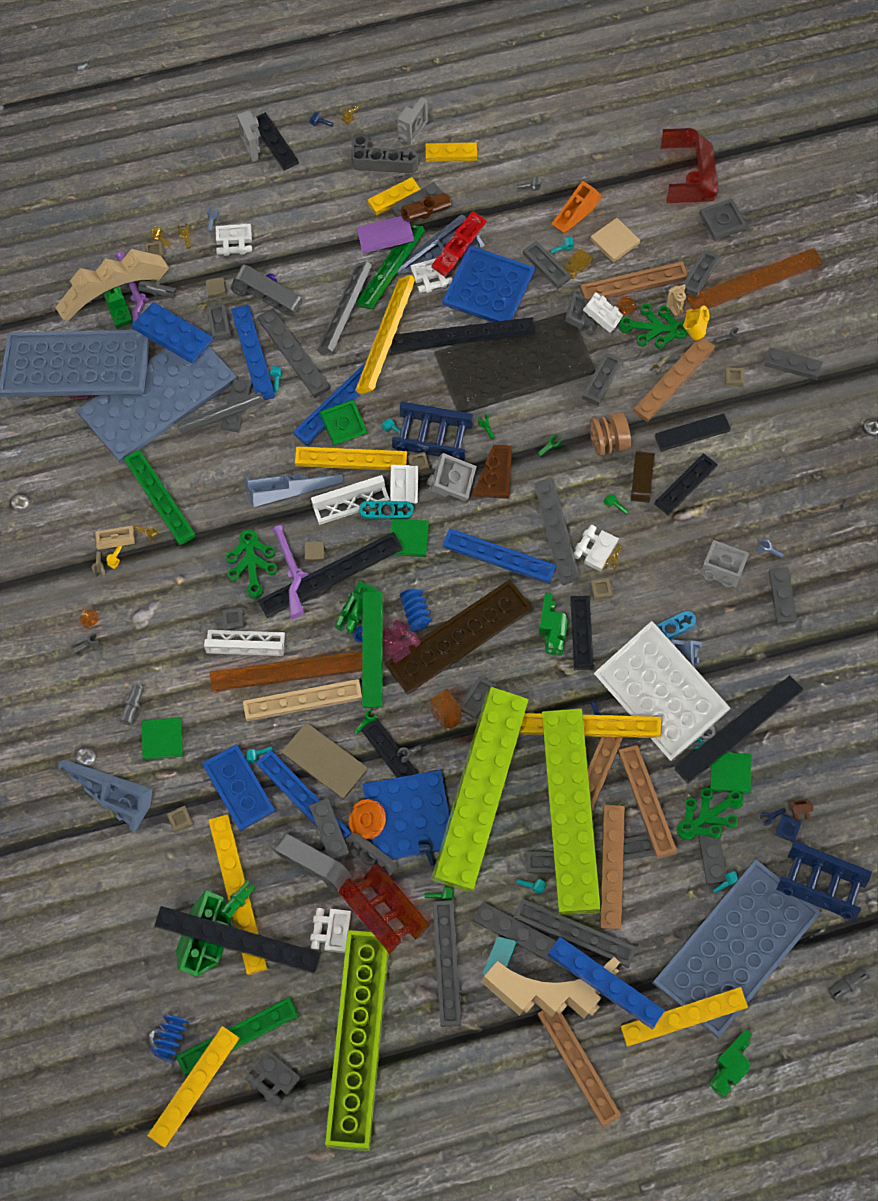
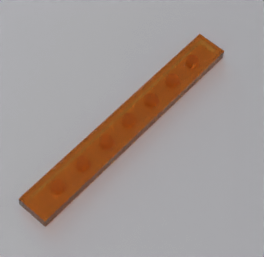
(756, 280)
(286, 671)

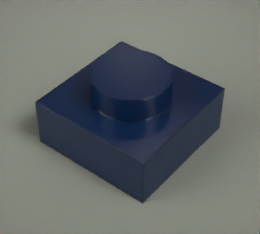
(788, 828)

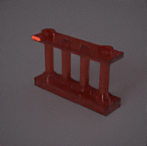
(395, 900)

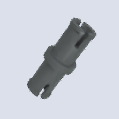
(157, 289)
(132, 705)
(848, 984)

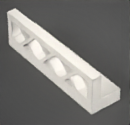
(345, 495)
(245, 646)

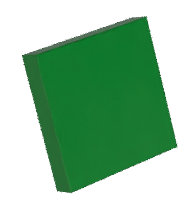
(343, 422)
(412, 536)
(162, 738)
(731, 773)

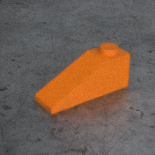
(577, 207)

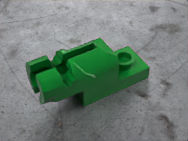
(117, 307)
(353, 609)
(553, 627)
(733, 1066)

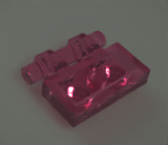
(393, 646)

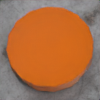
(367, 819)

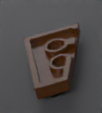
(495, 477)

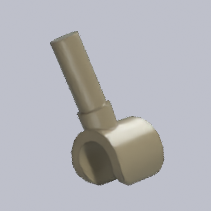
(658, 365)
(98, 566)

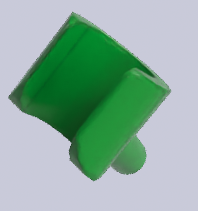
(485, 424)
(550, 445)
(612, 500)
(367, 720)
(446, 895)

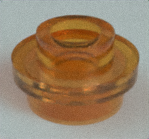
(626, 300)
(89, 618)

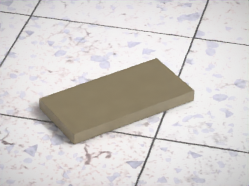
(324, 761)

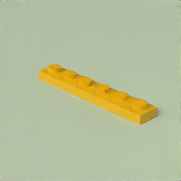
(349, 458)
(686, 1016)
(193, 1087)

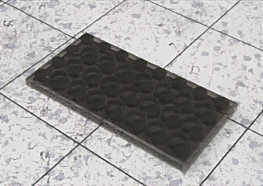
(514, 366)

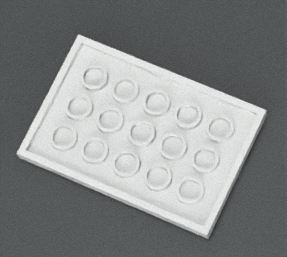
(658, 681)

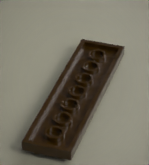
(459, 636)

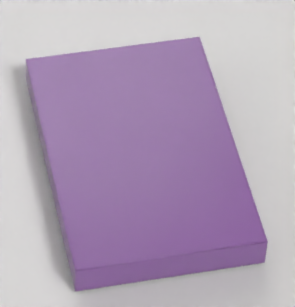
(384, 234)

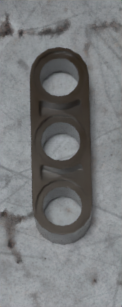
(642, 477)

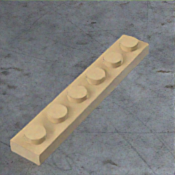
(302, 700)

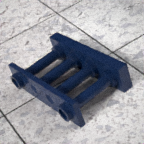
(437, 415)
(829, 864)

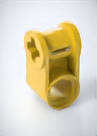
(696, 322)

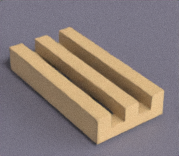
(116, 538)

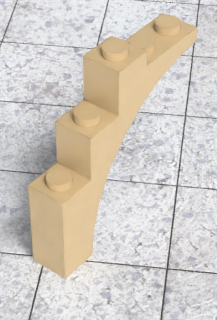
(110, 274)
(551, 997)

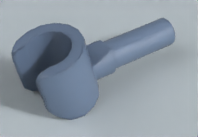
(212, 216)
(766, 546)

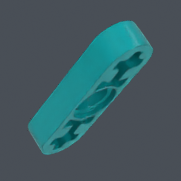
(372, 505)

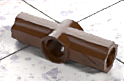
(425, 207)

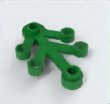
(656, 327)
(251, 561)
(709, 816)

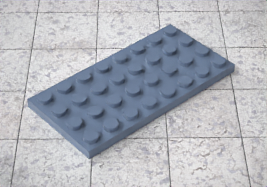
(74, 363)
(170, 394)
(737, 943)

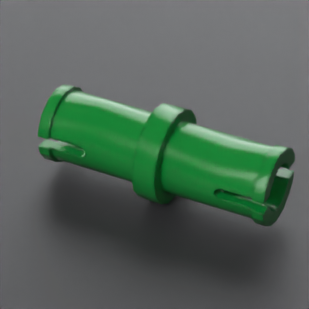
(237, 900)

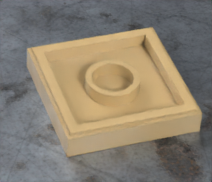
(615, 240)

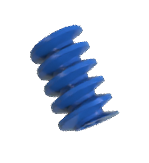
(415, 609)
(168, 1037)

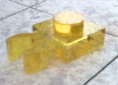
(578, 262)

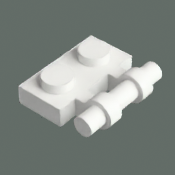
(232, 235)
(423, 273)
(603, 312)
(601, 550)
(336, 937)

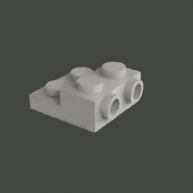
(412, 121)
(249, 133)
(451, 477)
(724, 564)

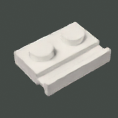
(404, 483)

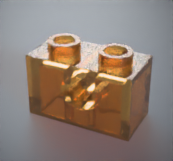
(446, 710)

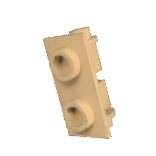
(676, 300)

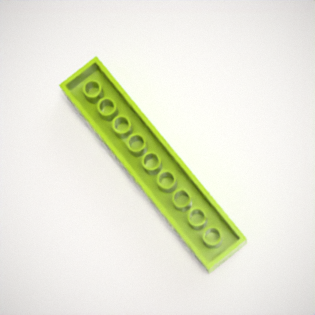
(479, 790)
(570, 812)
(357, 1043)

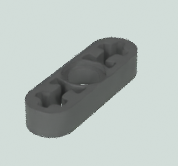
(354, 845)

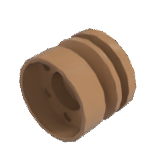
(607, 434)

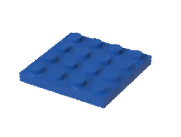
(488, 285)
(414, 812)

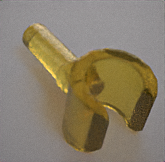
(347, 115)
(184, 233)
(156, 235)
(149, 532)
(614, 557)

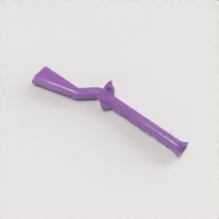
(139, 298)
(295, 606)

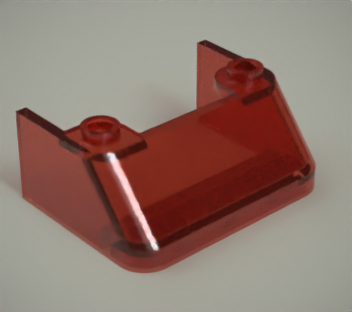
(700, 184)

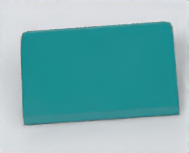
(501, 952)

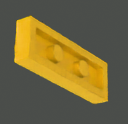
(451, 152)
(392, 196)

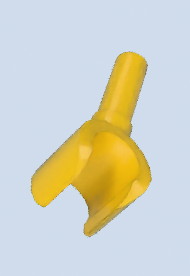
(112, 561)

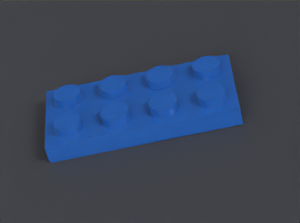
(172, 332)
(238, 787)

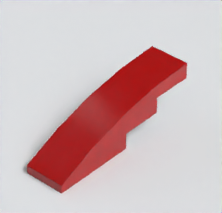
(458, 244)

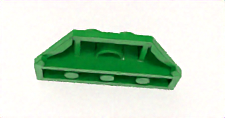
(198, 956)

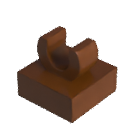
(801, 806)

